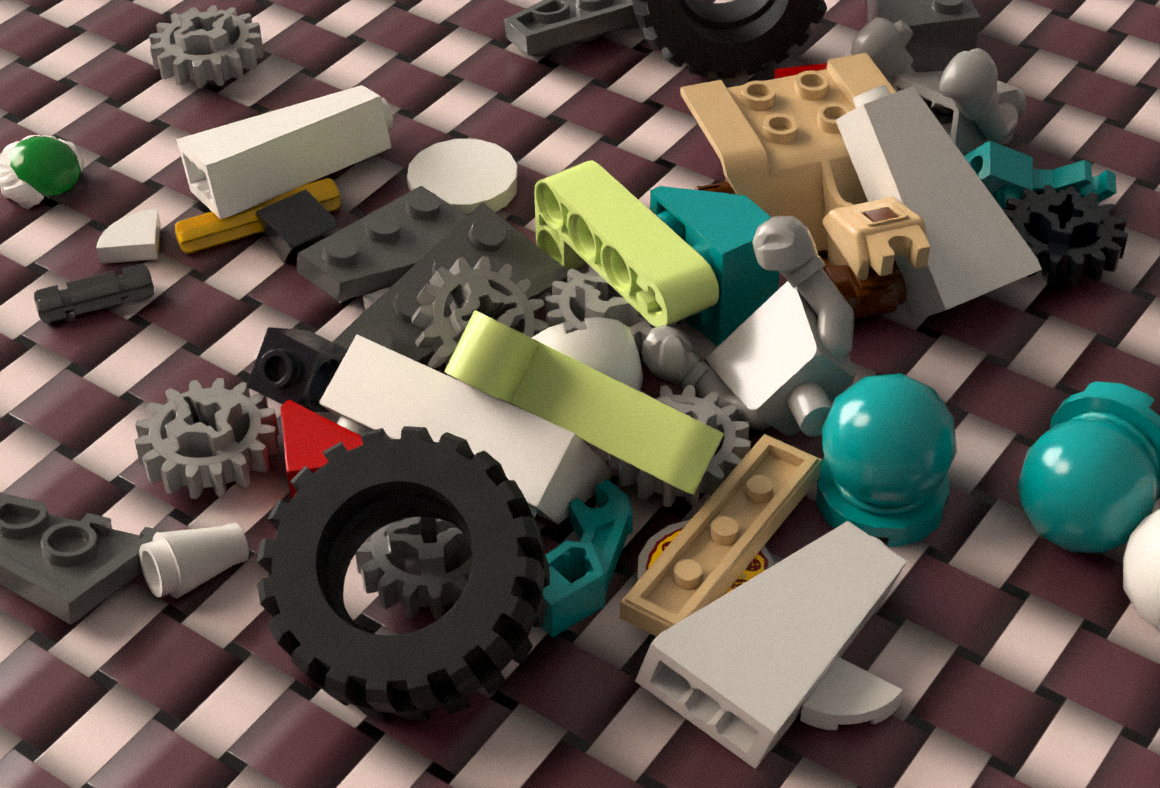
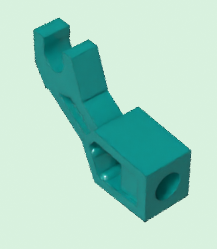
(1010, 172)
(590, 561)

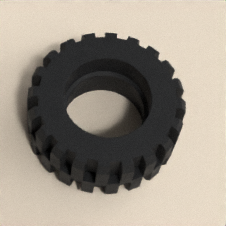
(727, 34)
(352, 501)

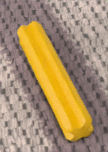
(210, 231)

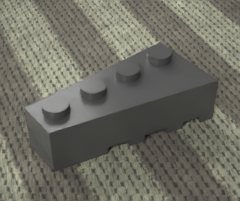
(938, 26)

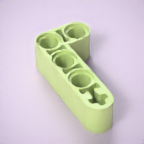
(596, 221)
(584, 402)

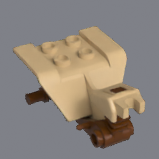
(791, 160)

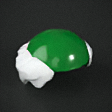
(38, 169)

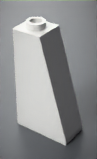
(284, 149)
(910, 157)
(767, 644)

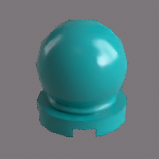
(887, 459)
(1094, 469)

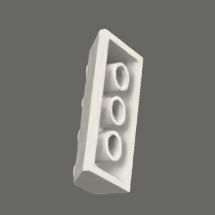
(392, 391)

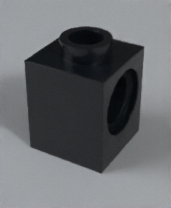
(295, 367)

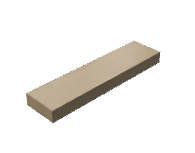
(722, 536)

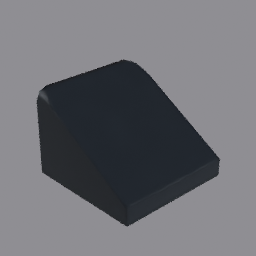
(296, 224)

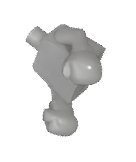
(962, 97)
(786, 356)

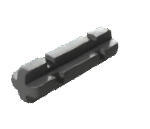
(94, 293)

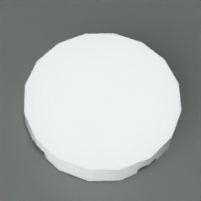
(466, 173)

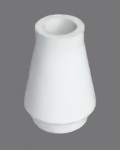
(190, 557)

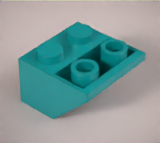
(722, 233)

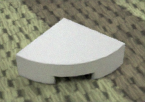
(131, 238)
(849, 697)

